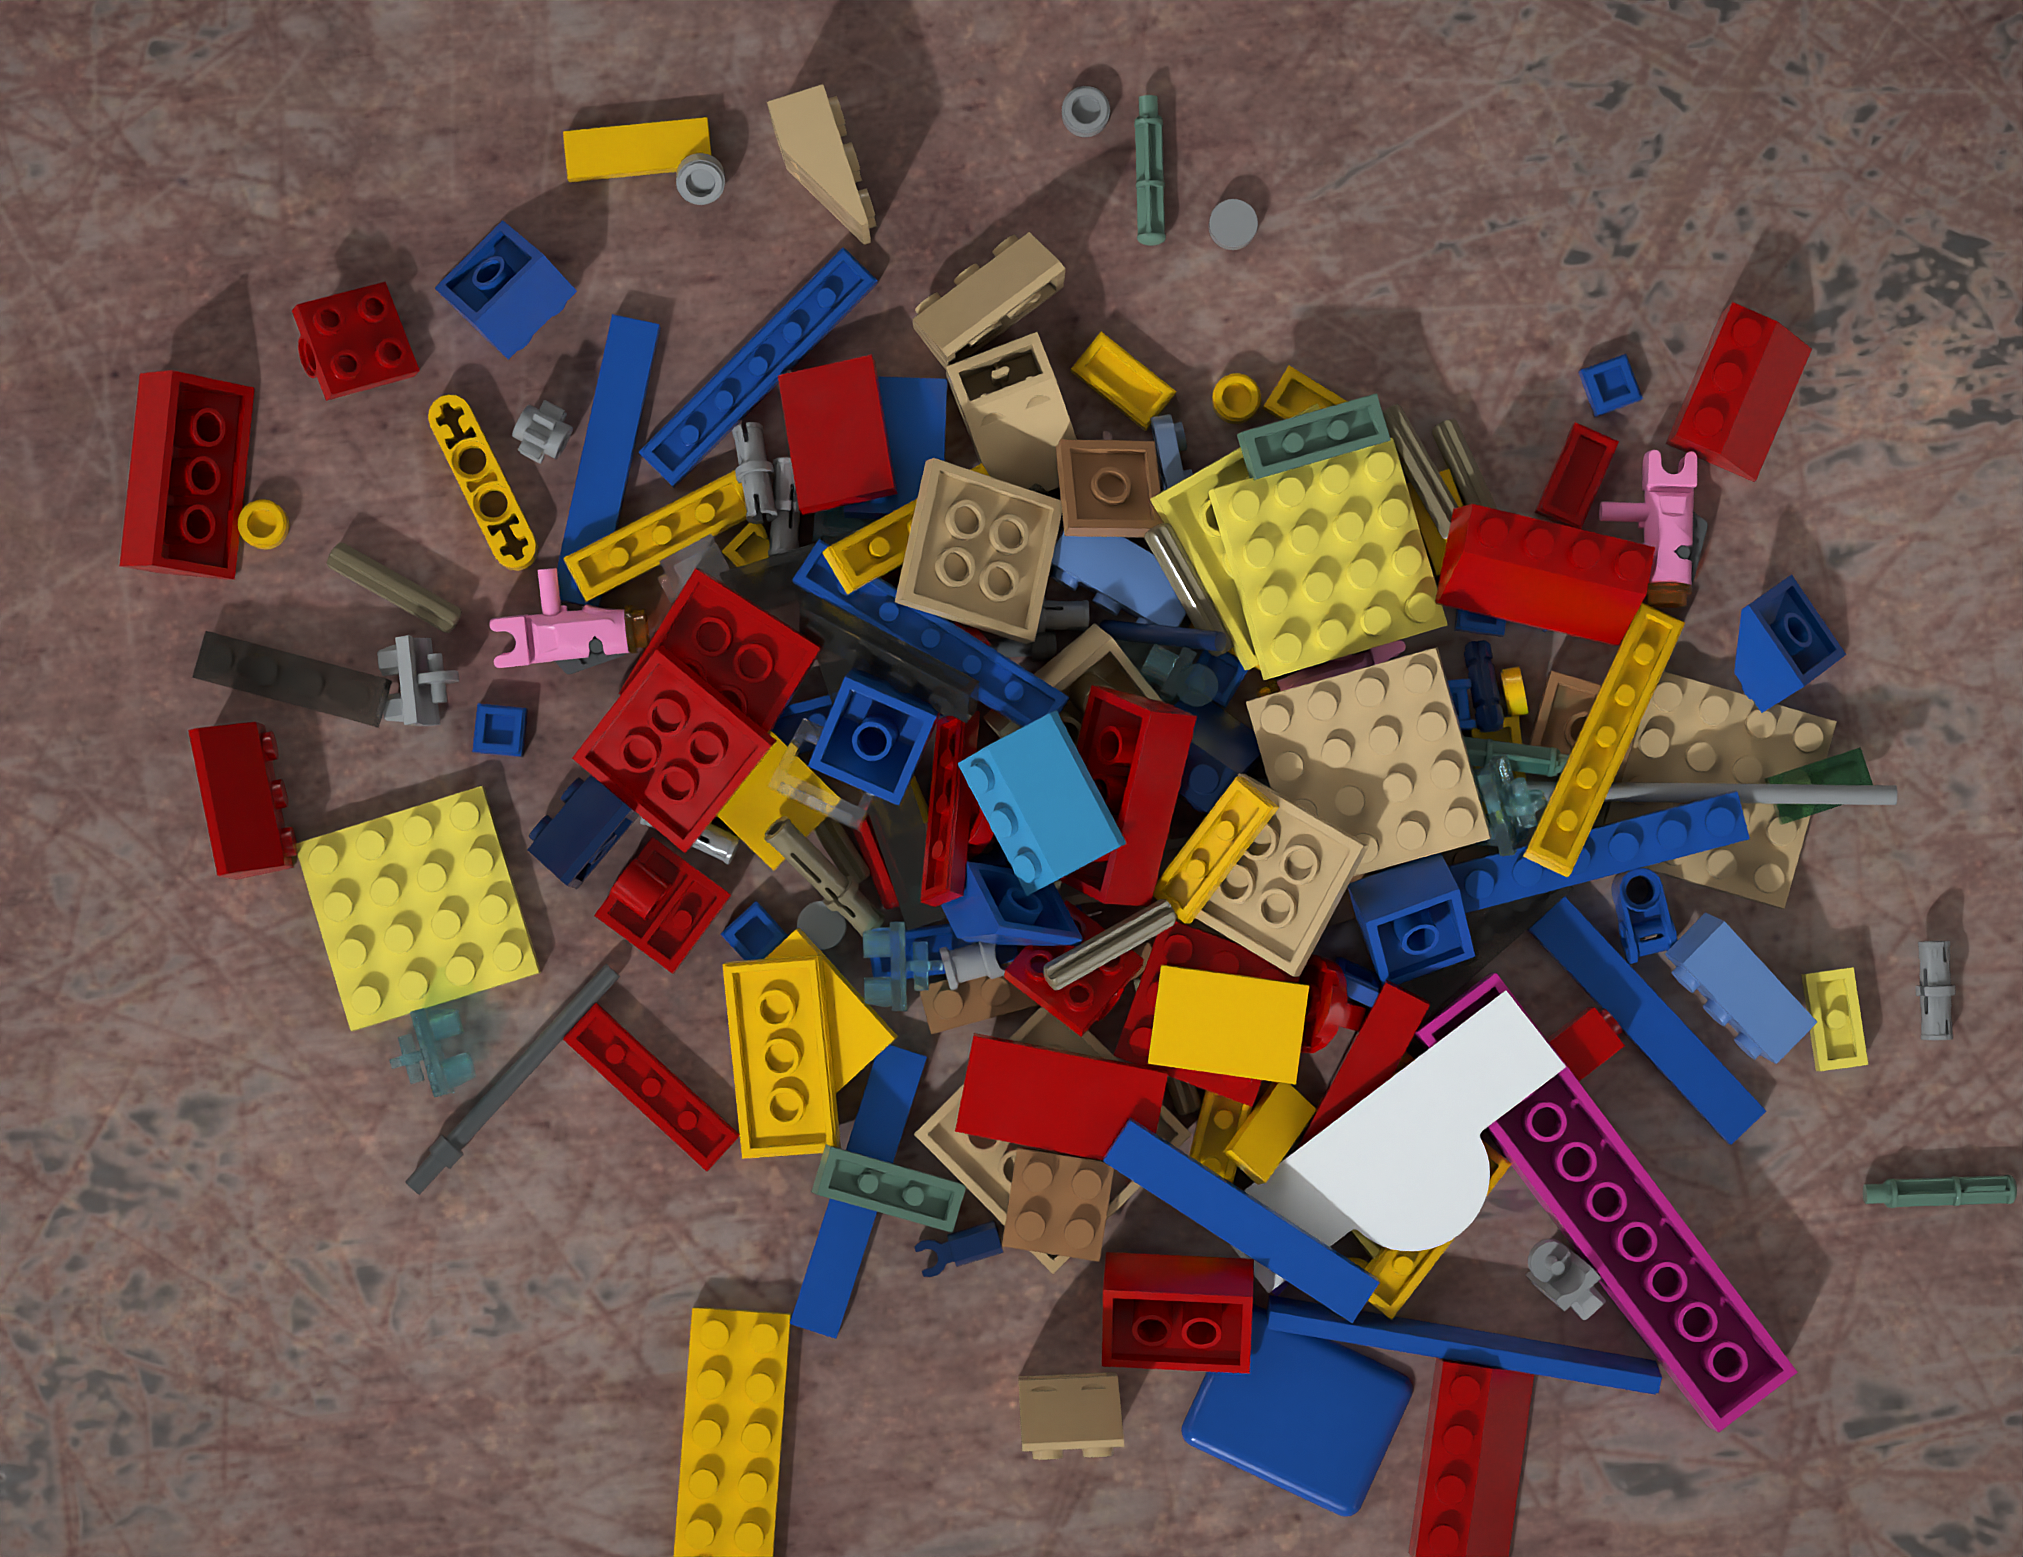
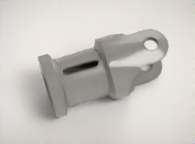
(971, 963)

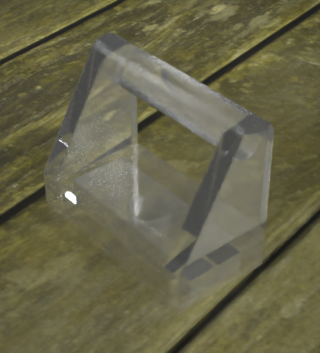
(810, 795)

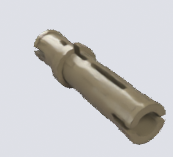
(838, 890)

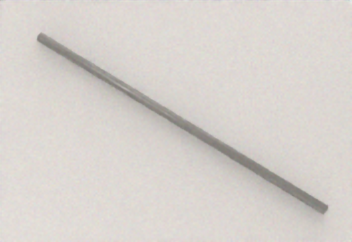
(1747, 792)

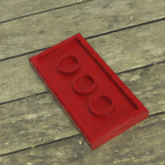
(1055, 1097)

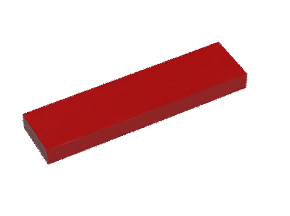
(948, 812)
(1371, 1055)
(651, 1087)

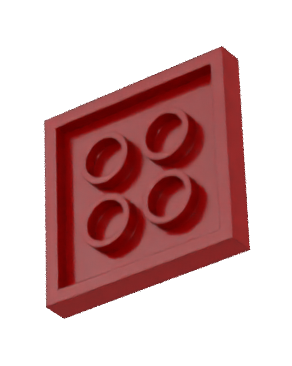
(734, 648)
(674, 749)
(1195, 949)

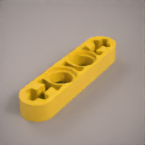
(479, 484)

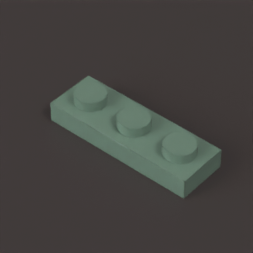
(1313, 437)
(888, 1188)

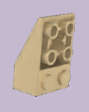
(811, 145)
(1013, 411)
(1070, 1414)

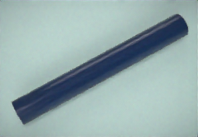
(1165, 635)

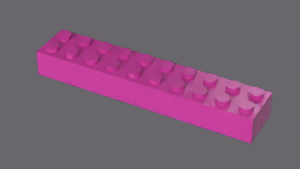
(1630, 1236)

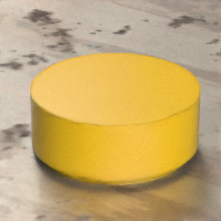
(1236, 398)
(263, 524)
(1514, 691)

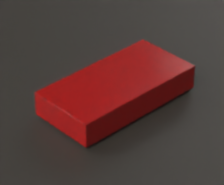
(1576, 476)

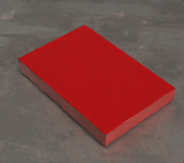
(837, 434)

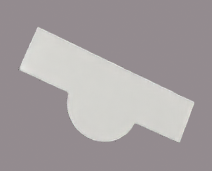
(1411, 1153)

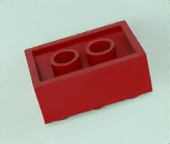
(1740, 392)
(243, 799)
(1177, 1312)

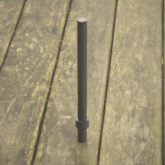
(447, 1150)

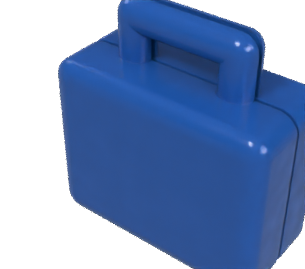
(1303, 1417)

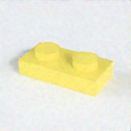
(1835, 1006)

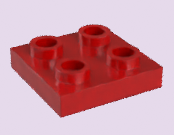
(353, 341)
(662, 905)
(1084, 999)

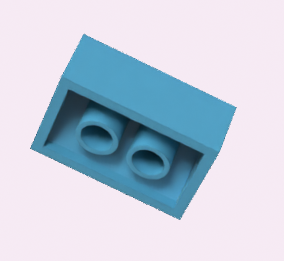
(1041, 802)

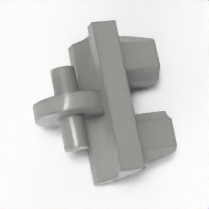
(420, 679)
(1564, 1278)

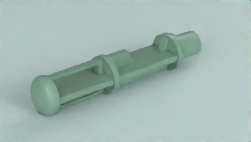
(1149, 172)
(1521, 756)
(1942, 1191)

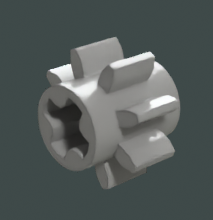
(542, 431)

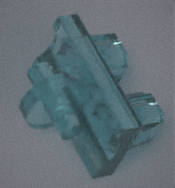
(1175, 674)
(1508, 804)
(892, 943)
(442, 1072)

